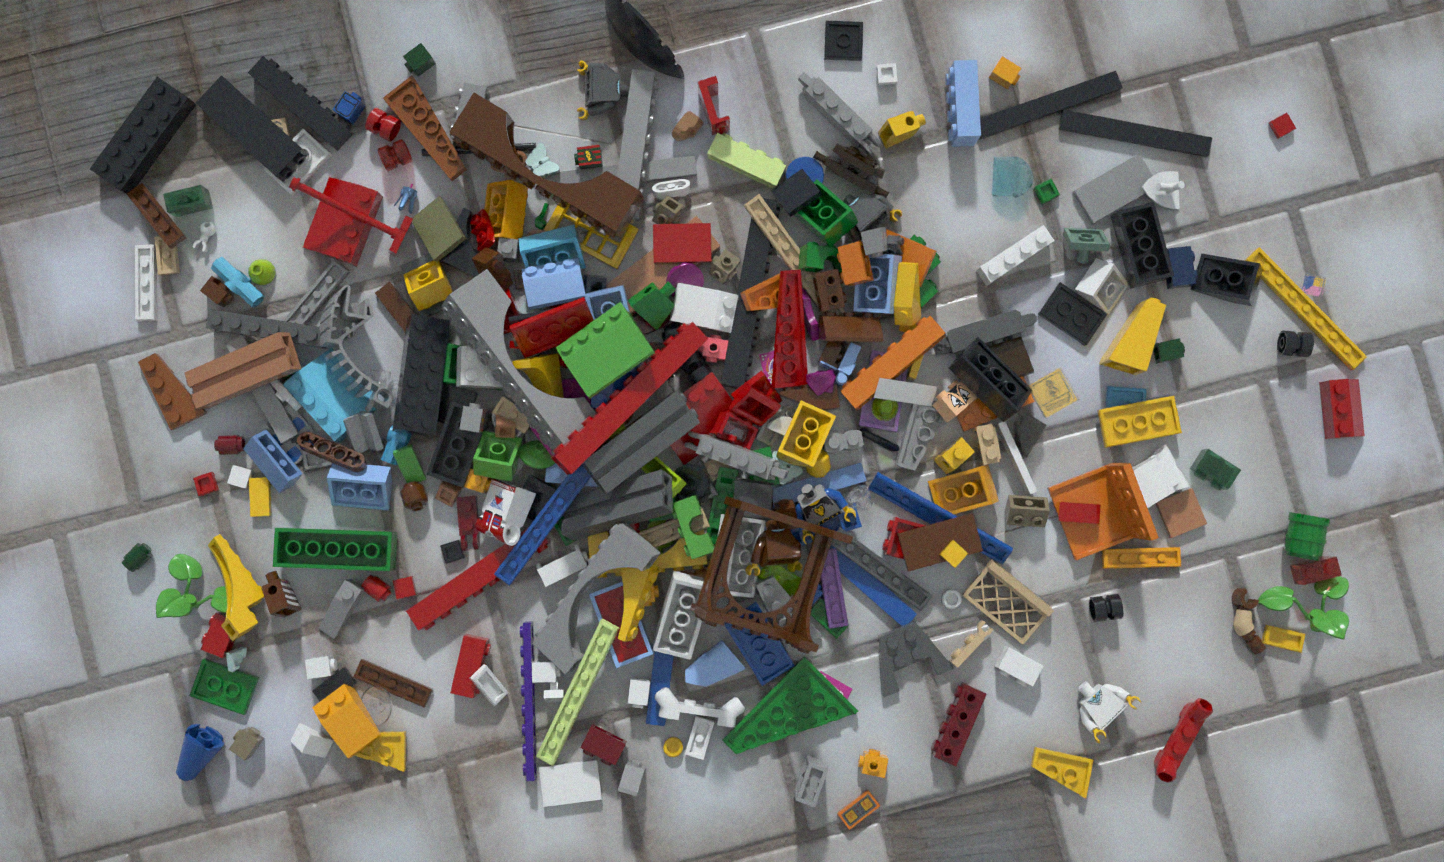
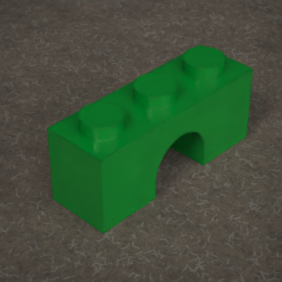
(813, 257)

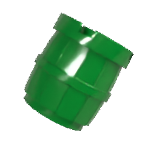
(1306, 536)

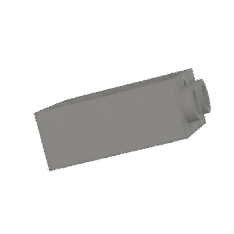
(809, 787)

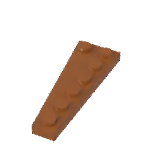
(418, 116)

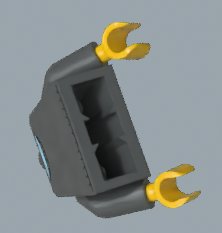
(601, 88)
(870, 212)

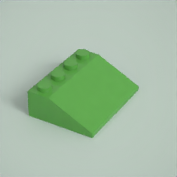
(605, 350)

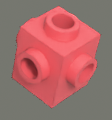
(719, 354)

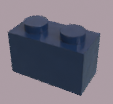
(1183, 267)

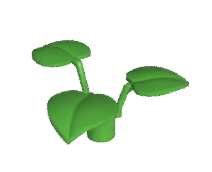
(173, 604)
(1331, 623)

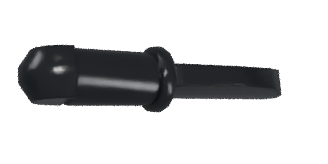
(879, 440)

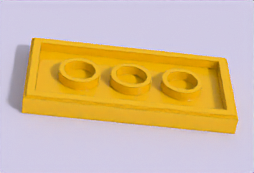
(1139, 421)

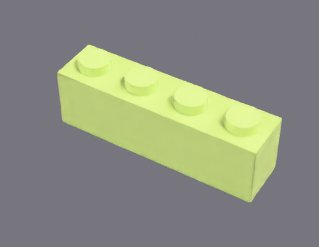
(746, 160)

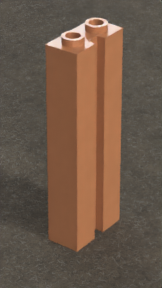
(646, 272)
(243, 370)

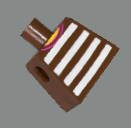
(280, 596)

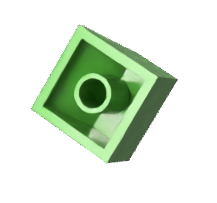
(497, 456)

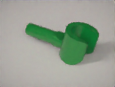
(540, 223)

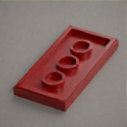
(551, 327)

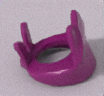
(821, 381)

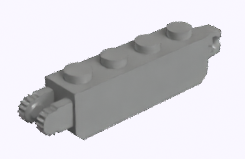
(838, 113)
(736, 456)

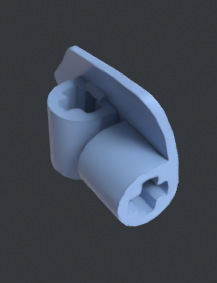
(713, 666)

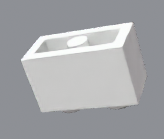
(1019, 666)

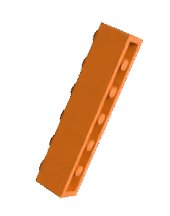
(894, 361)

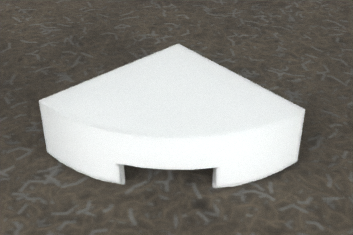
(780, 425)

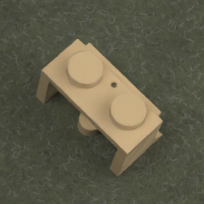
(988, 444)

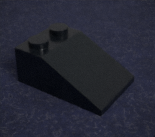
(1228, 279)

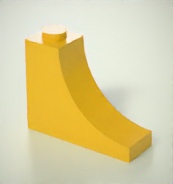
(543, 372)

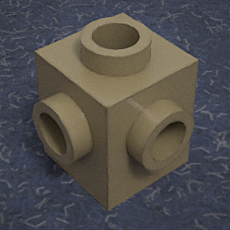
(667, 211)
(724, 266)

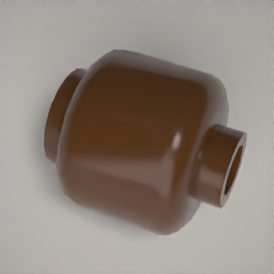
(414, 496)

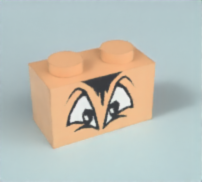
(954, 401)

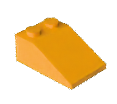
(964, 490)
(347, 720)

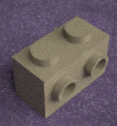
(1026, 511)

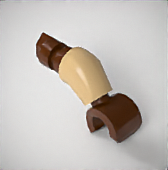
(1243, 620)

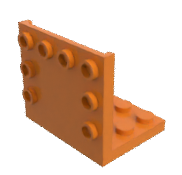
(1121, 514)

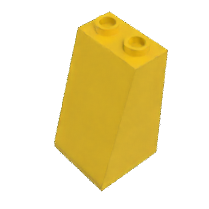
(1136, 339)

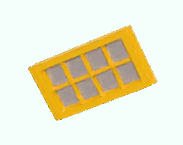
(594, 240)

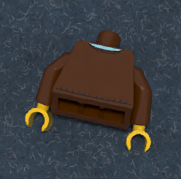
(775, 548)

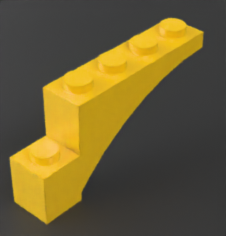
(240, 589)
(636, 594)

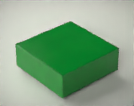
(1046, 191)

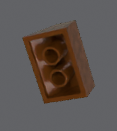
(850, 327)

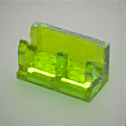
(786, 578)

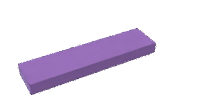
(833, 592)

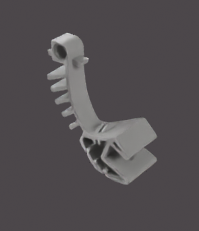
(340, 323)

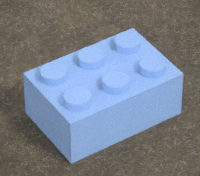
(879, 294)

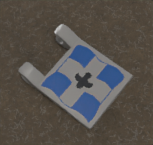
(291, 447)

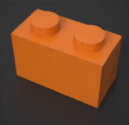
(854, 264)

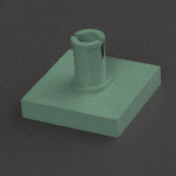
(1085, 241)

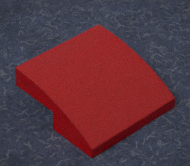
(761, 383)

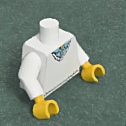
(1102, 706)

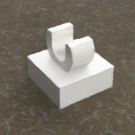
(554, 693)

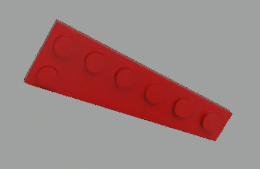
(790, 340)

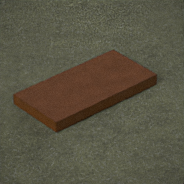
(924, 544)

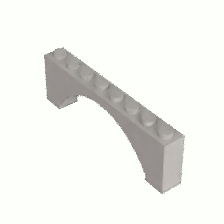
(559, 636)

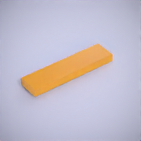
(1141, 557)

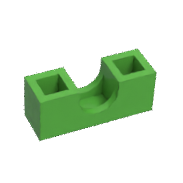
(685, 512)

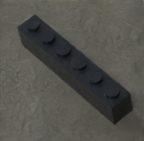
(300, 103)

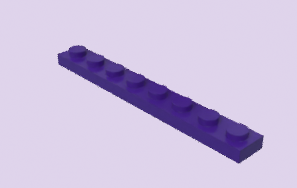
(528, 708)

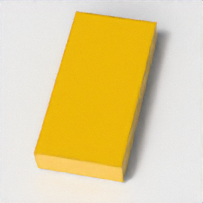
(260, 497)
(1283, 638)

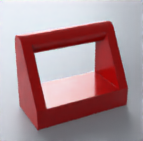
(747, 391)

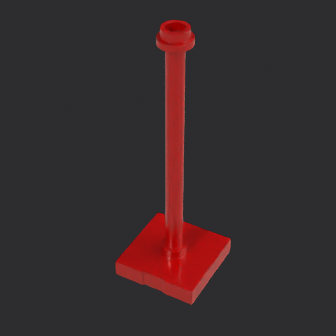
(397, 234)

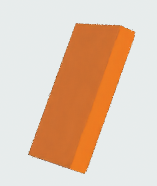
(916, 253)

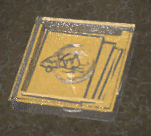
(1053, 392)

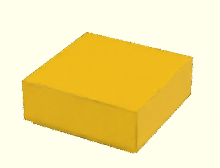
(953, 554)

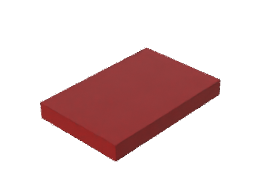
(682, 243)

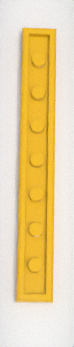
(1307, 310)

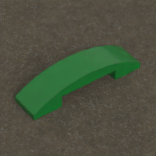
(725, 487)

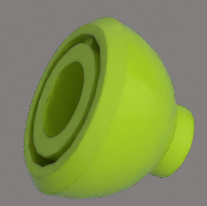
(261, 272)

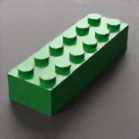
(335, 549)

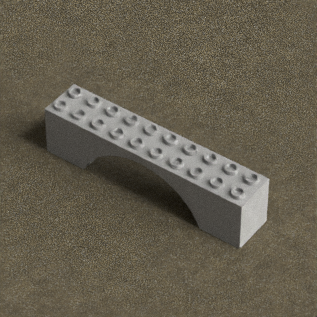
(480, 314)

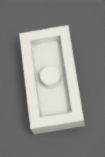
(699, 737)

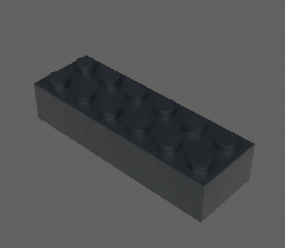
(143, 136)
(421, 375)

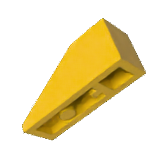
(907, 295)

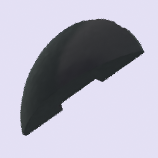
(641, 38)

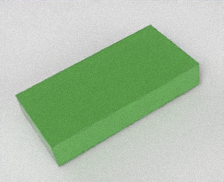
(409, 464)

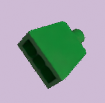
(653, 303)

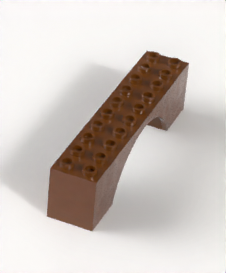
(490, 135)

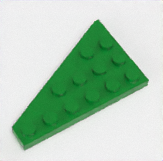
(793, 705)

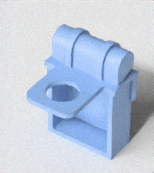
(846, 366)

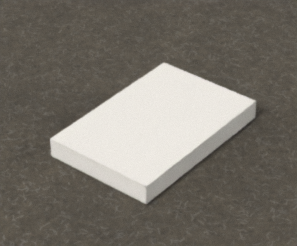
(317, 157)
(570, 783)

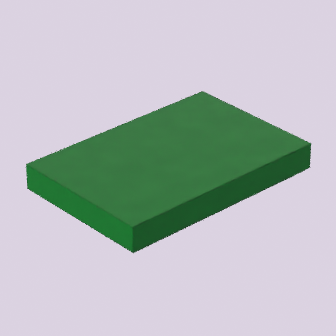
(224, 688)

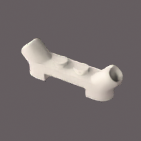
(671, 708)

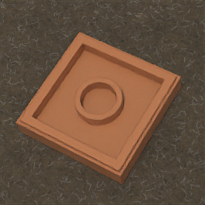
(1181, 513)

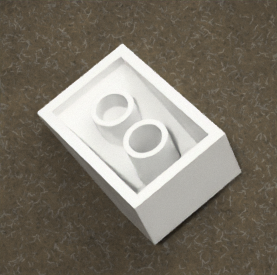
(705, 307)

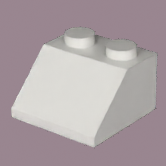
(1102, 285)

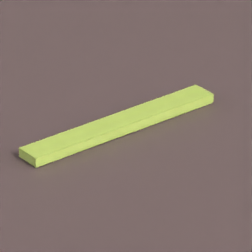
(577, 692)

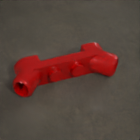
(1192, 718)

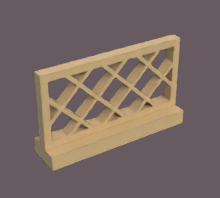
(1014, 586)

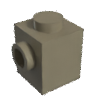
(246, 742)

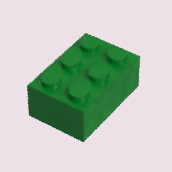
(827, 216)

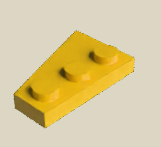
(387, 749)
(1064, 768)

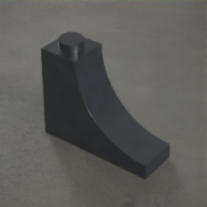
(462, 255)

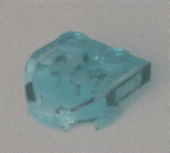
(1011, 176)

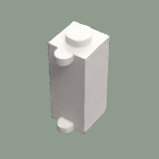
(563, 566)

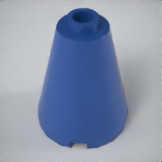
(197, 750)

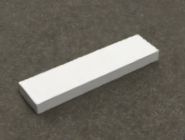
(145, 283)
(1015, 458)

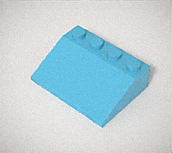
(325, 396)

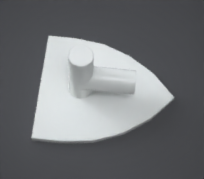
(1164, 189)

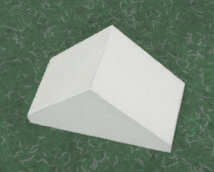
(311, 741)

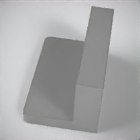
(363, 432)

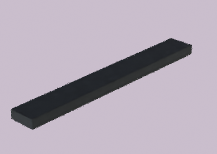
(1049, 104)
(1135, 133)

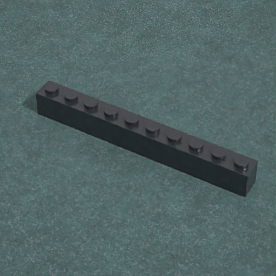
(744, 322)

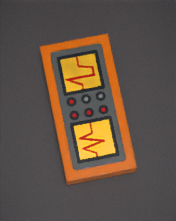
(858, 809)

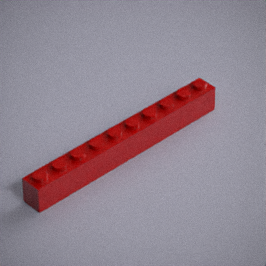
(628, 398)

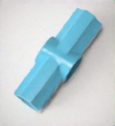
(237, 282)

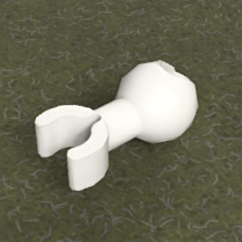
(206, 232)

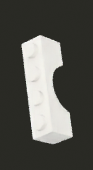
(1015, 255)

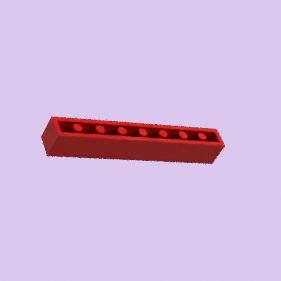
(462, 587)

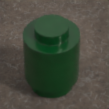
(137, 557)

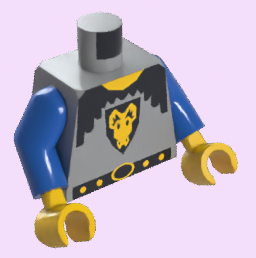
(820, 505)

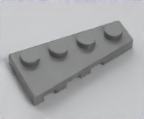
(917, 435)
(775, 597)

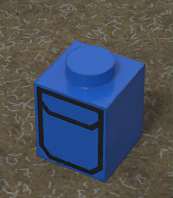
(349, 107)

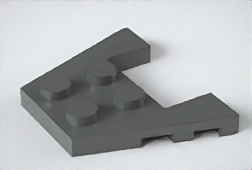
(905, 647)

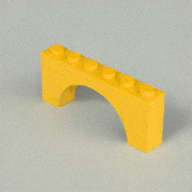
(673, 558)

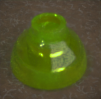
(884, 409)

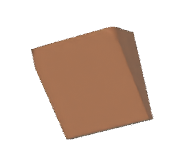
(504, 427)
(447, 493)

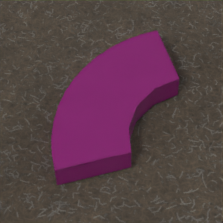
(809, 318)

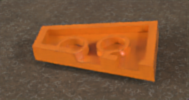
(762, 295)

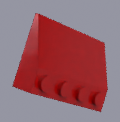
(336, 232)
(708, 400)

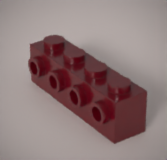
(958, 724)

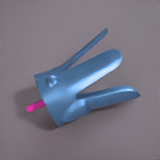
(406, 193)

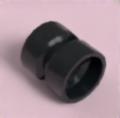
(1299, 344)
(699, 372)
(1104, 608)

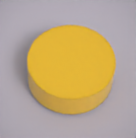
(673, 747)

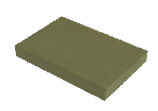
(438, 229)

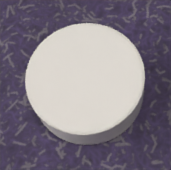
(951, 599)

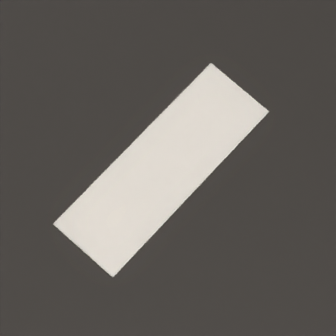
(905, 392)

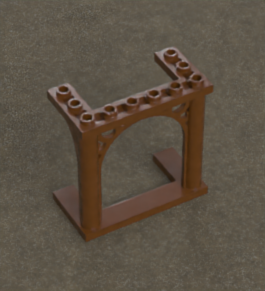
(797, 626)

